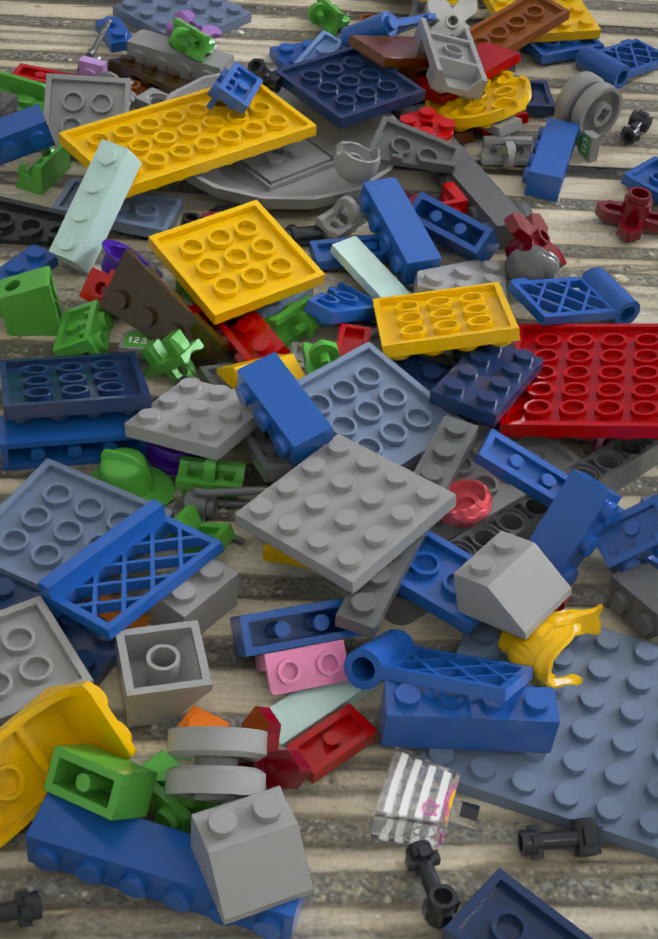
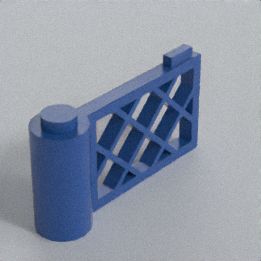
(383, 25)
(619, 61)
(596, 289)
(397, 659)

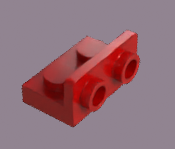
(252, 338)

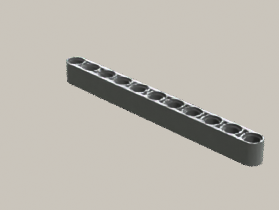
(611, 465)

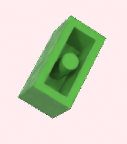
(100, 781)

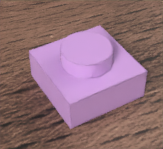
(91, 67)

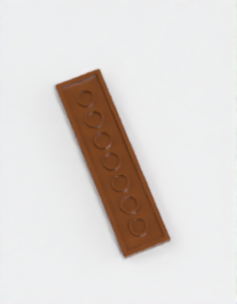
(511, 27)

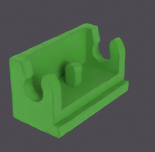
(45, 171)

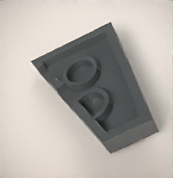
(413, 148)

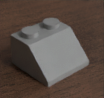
(510, 585)
(202, 597)
(161, 671)
(251, 854)

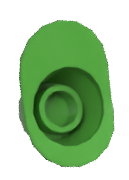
(131, 472)

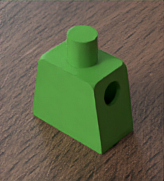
(30, 303)

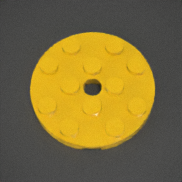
(501, 99)

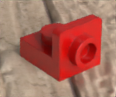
(453, 197)

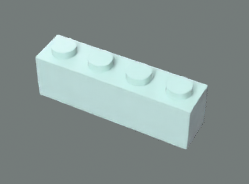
(95, 206)

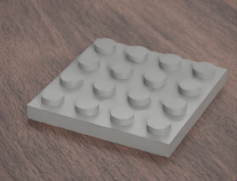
(345, 512)

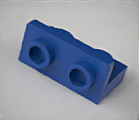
(235, 88)
(630, 536)

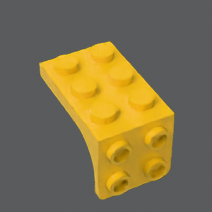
(57, 716)

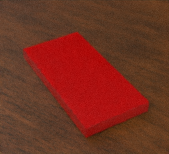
(494, 61)

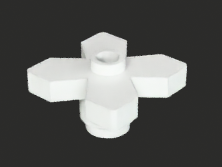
(458, 14)

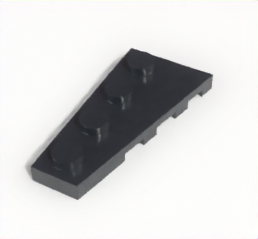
(28, 223)

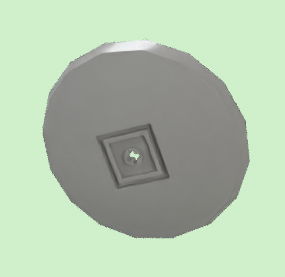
(295, 174)

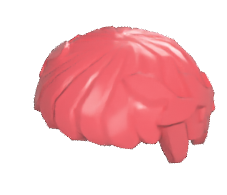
(472, 504)

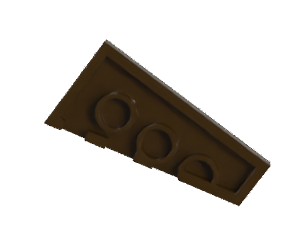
(151, 77)
(152, 308)

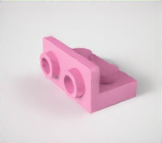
(303, 667)

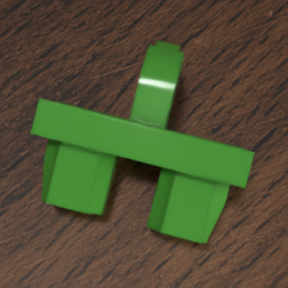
(186, 34)
(169, 355)
(201, 473)

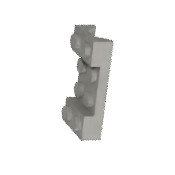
(452, 62)

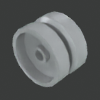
(589, 103)
(216, 759)

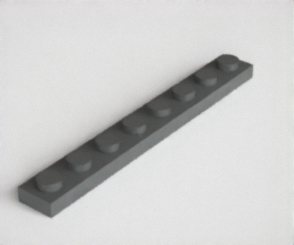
(439, 464)

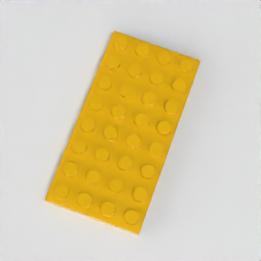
(188, 138)

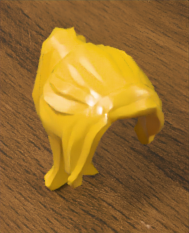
(547, 643)

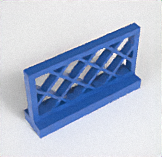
(117, 554)

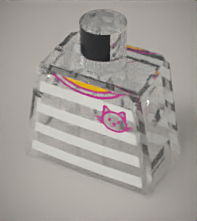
(420, 802)

